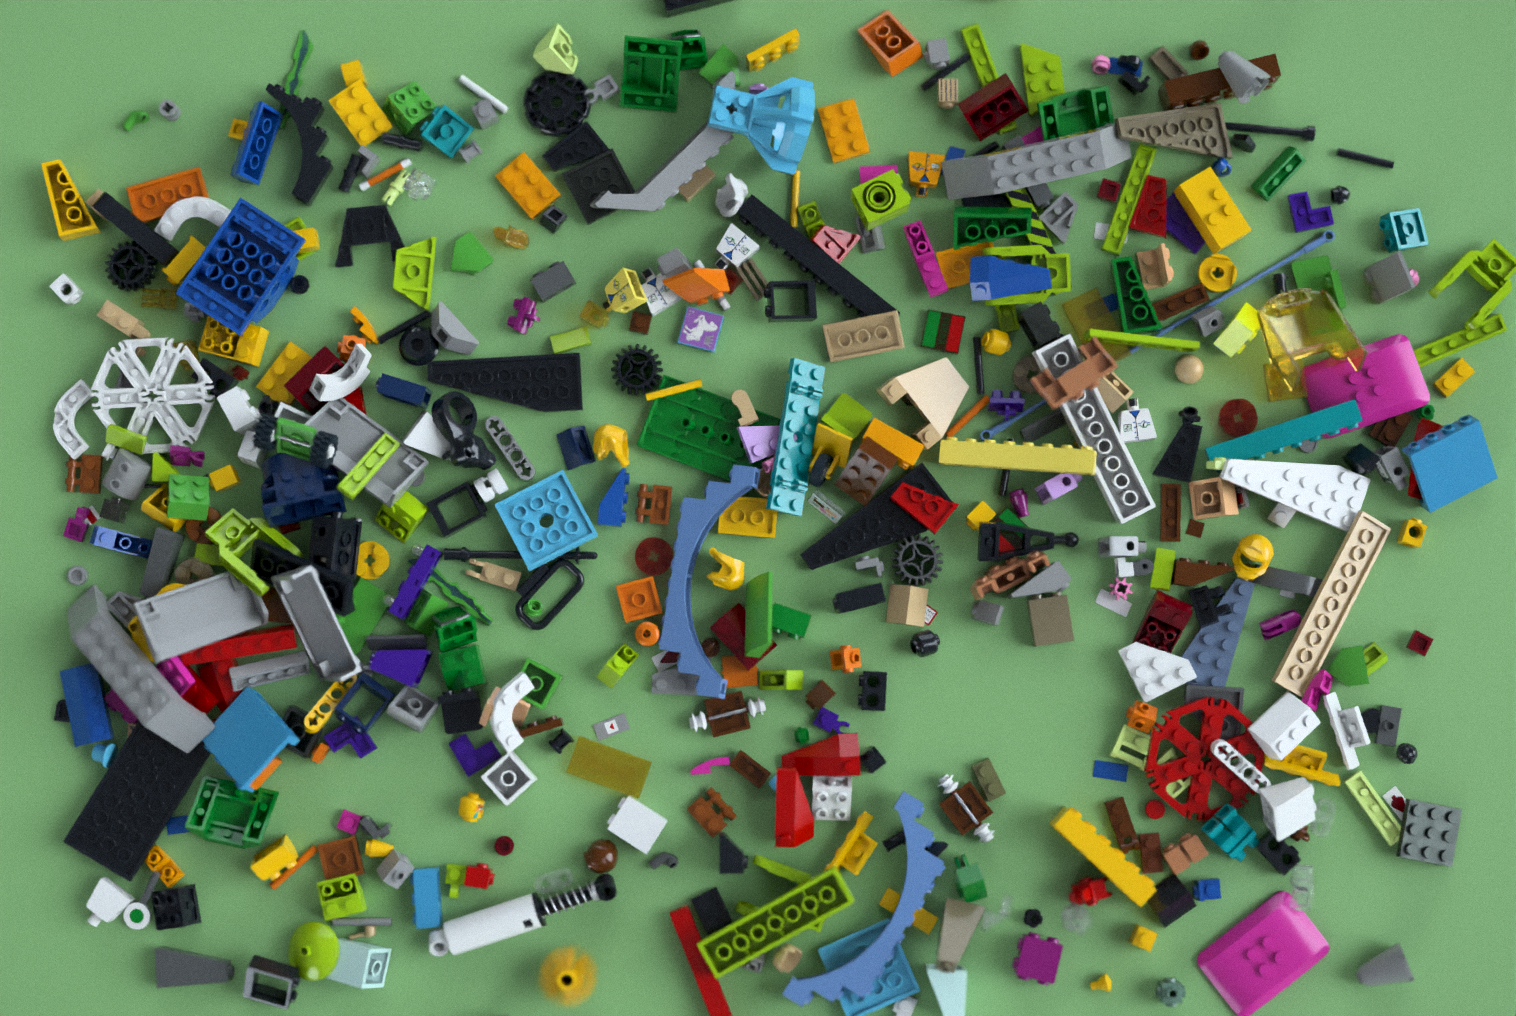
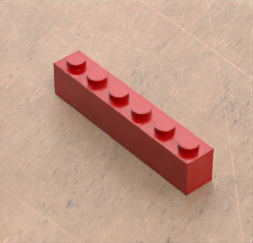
(244, 644)

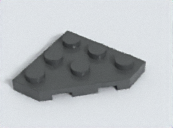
(1234, 695)

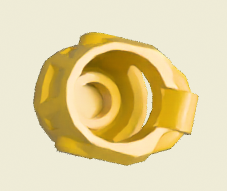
(611, 438)
(1256, 548)
(731, 573)

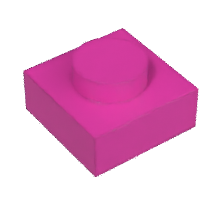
(349, 822)

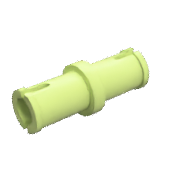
(395, 188)

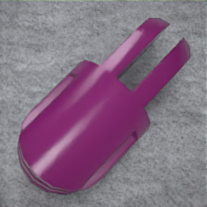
(1280, 624)

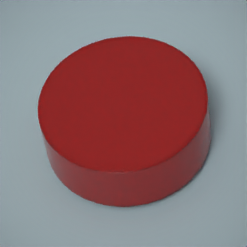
(1154, 809)

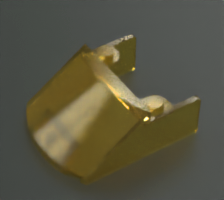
(1304, 325)

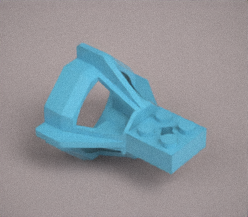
(760, 119)

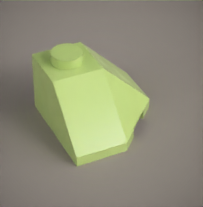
(555, 52)

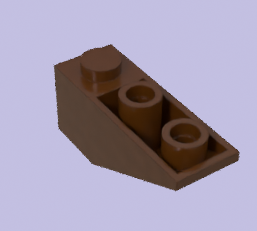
(1190, 574)

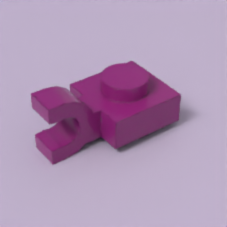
(183, 456)
(76, 527)

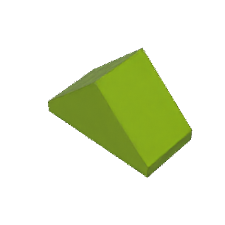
(162, 468)

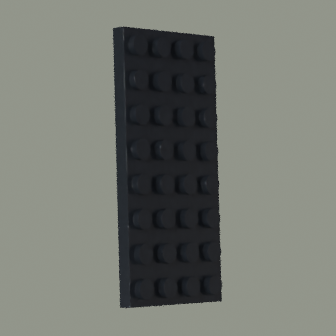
(135, 801)

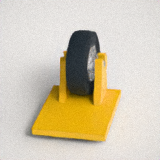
(830, 451)

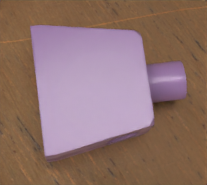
(1057, 487)

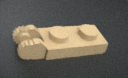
(496, 575)

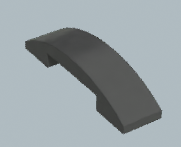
(1289, 581)

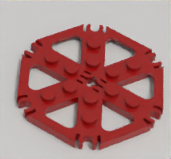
(1191, 762)

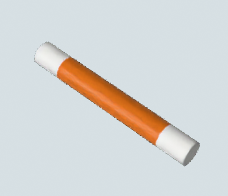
(385, 174)

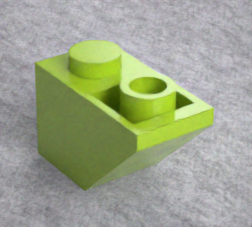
(617, 665)

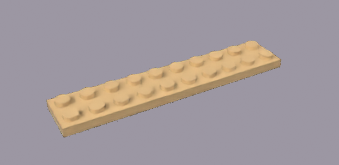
(1331, 603)

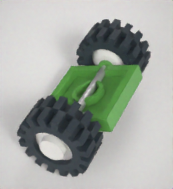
(295, 440)

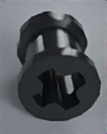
(561, 741)

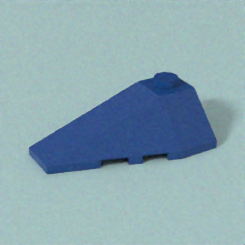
(1000, 278)

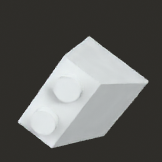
(1287, 807)

